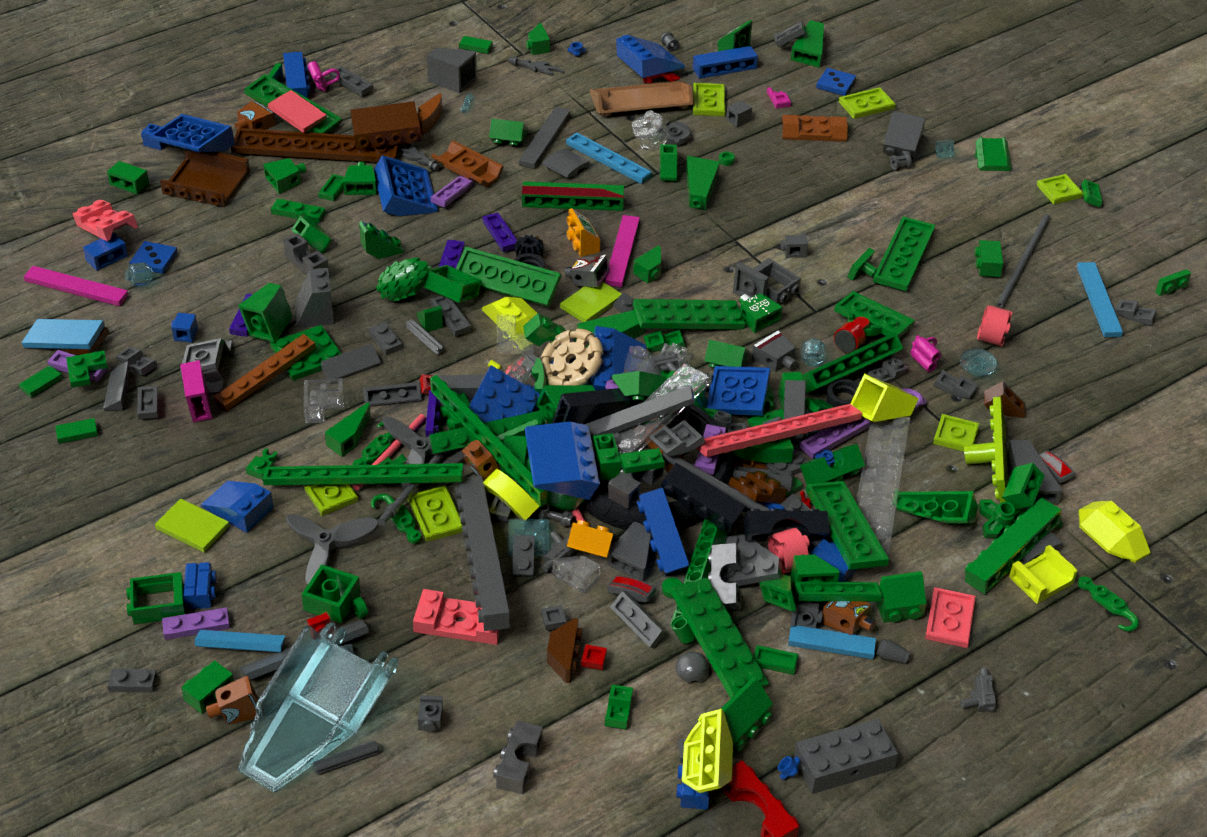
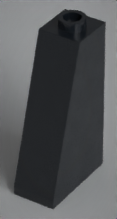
(590, 405)

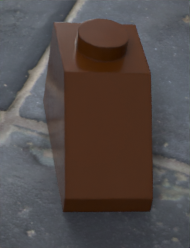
(1011, 403)

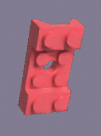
(102, 219)
(438, 614)

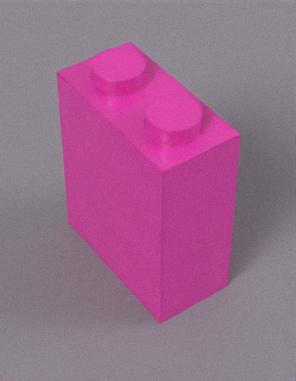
(196, 391)

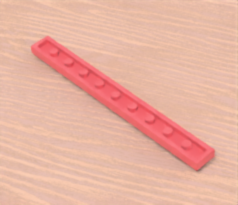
(779, 429)

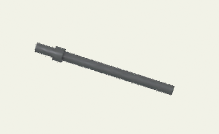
(393, 508)

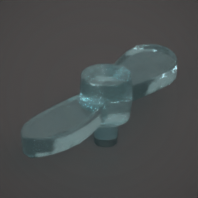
(469, 97)

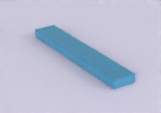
(609, 158)
(1099, 299)

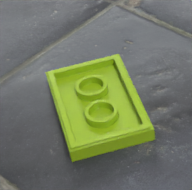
(708, 99)
(867, 103)
(590, 302)
(435, 513)
(192, 525)

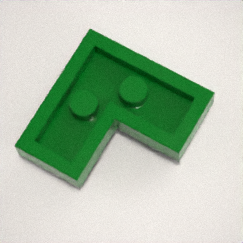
(81, 365)

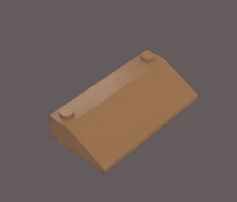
(642, 97)

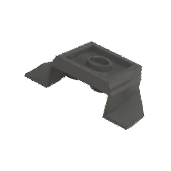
(209, 355)

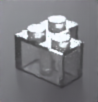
(508, 340)
(322, 395)

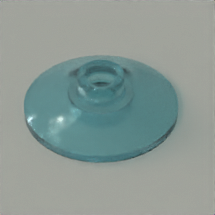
(978, 362)

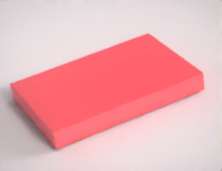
(297, 111)
(950, 617)

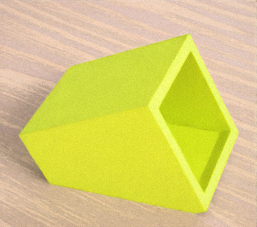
(882, 400)

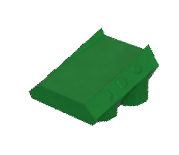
(992, 154)

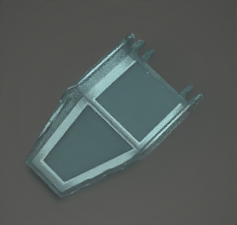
(311, 706)

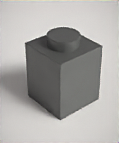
(739, 113)

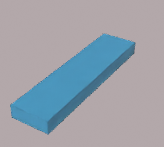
(240, 641)
(832, 641)

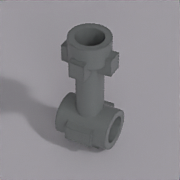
(545, 513)

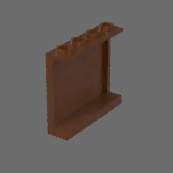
(385, 125)
(207, 177)

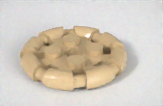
(568, 350)

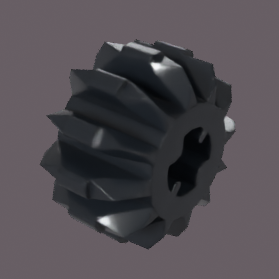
(529, 244)

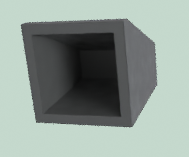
(452, 68)
(903, 134)
(314, 300)

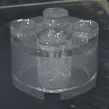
(650, 130)

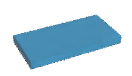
(63, 334)

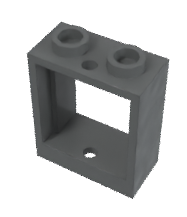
(783, 276)

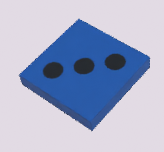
(836, 81)
(155, 255)

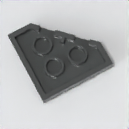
(756, 563)

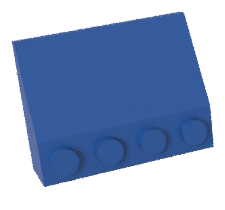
(646, 56)
(195, 134)
(403, 188)
(615, 351)
(562, 459)

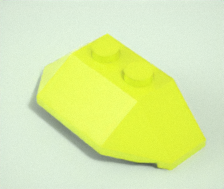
(511, 306)
(1114, 530)
(708, 753)

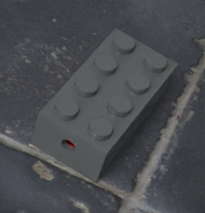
(845, 756)

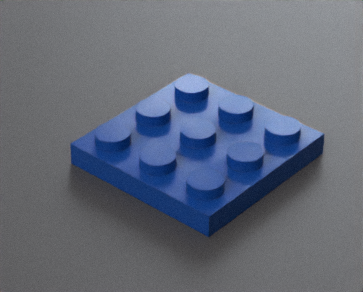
(739, 390)
(502, 397)

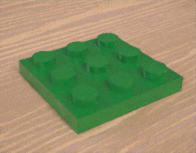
(312, 361)

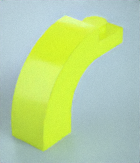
(511, 494)

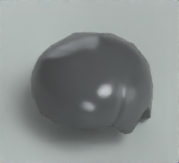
(693, 667)

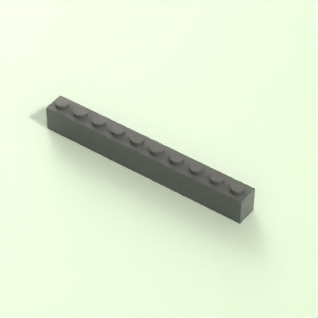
(482, 555)

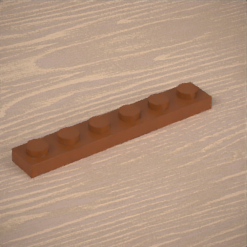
(265, 372)

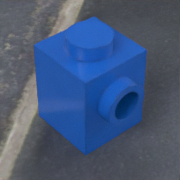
(151, 128)
(184, 327)

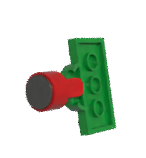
(867, 319)

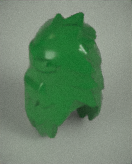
(402, 279)

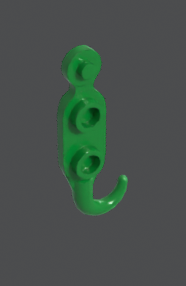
(375, 448)
(402, 520)
(1110, 601)

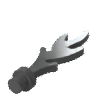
(541, 66)
(413, 154)

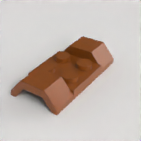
(814, 128)
(470, 164)

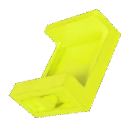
(1043, 575)

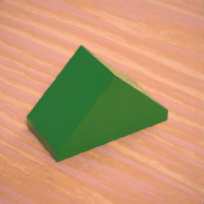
(431, 318)

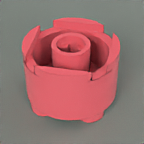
(994, 325)
(786, 545)

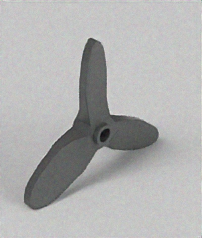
(419, 446)
(327, 540)

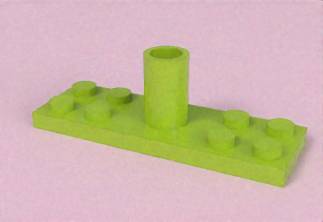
(993, 452)

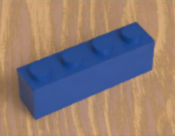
(725, 62)
(296, 73)
(663, 531)

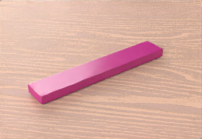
(622, 251)
(76, 285)

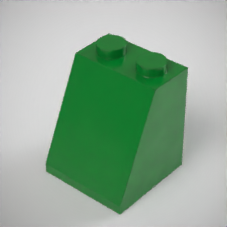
(266, 312)
(551, 394)

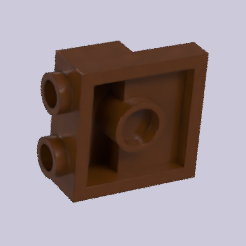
(759, 487)

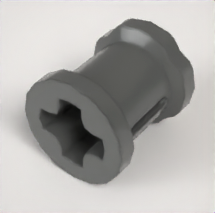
(671, 43)
(900, 161)

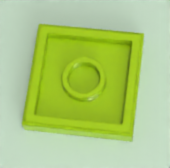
(1059, 189)
(955, 432)
(331, 497)

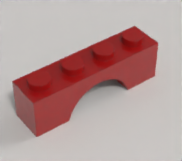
(749, 788)

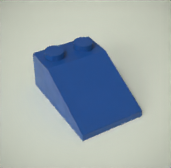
(240, 504)

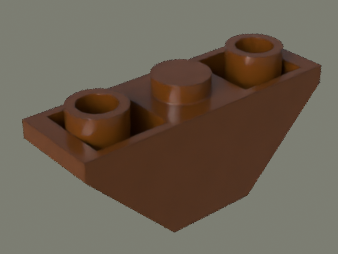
(563, 649)

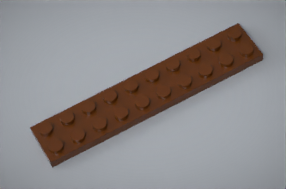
(306, 145)

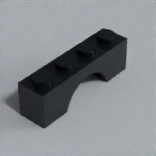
(811, 523)

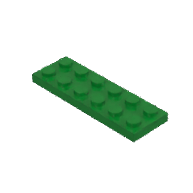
(268, 89)
(904, 253)
(510, 276)
(688, 314)
(847, 525)
(717, 635)

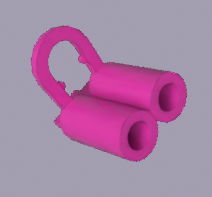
(318, 76)
(925, 352)

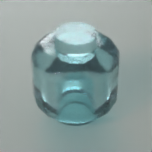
(139, 274)
(813, 352)

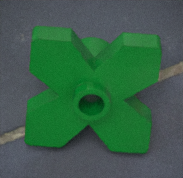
(999, 516)

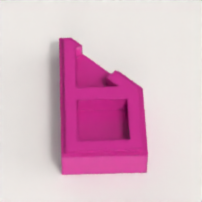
(779, 99)

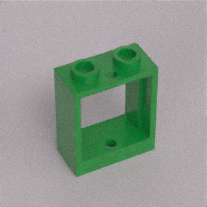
(452, 283)
(151, 585)

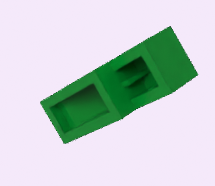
(769, 452)

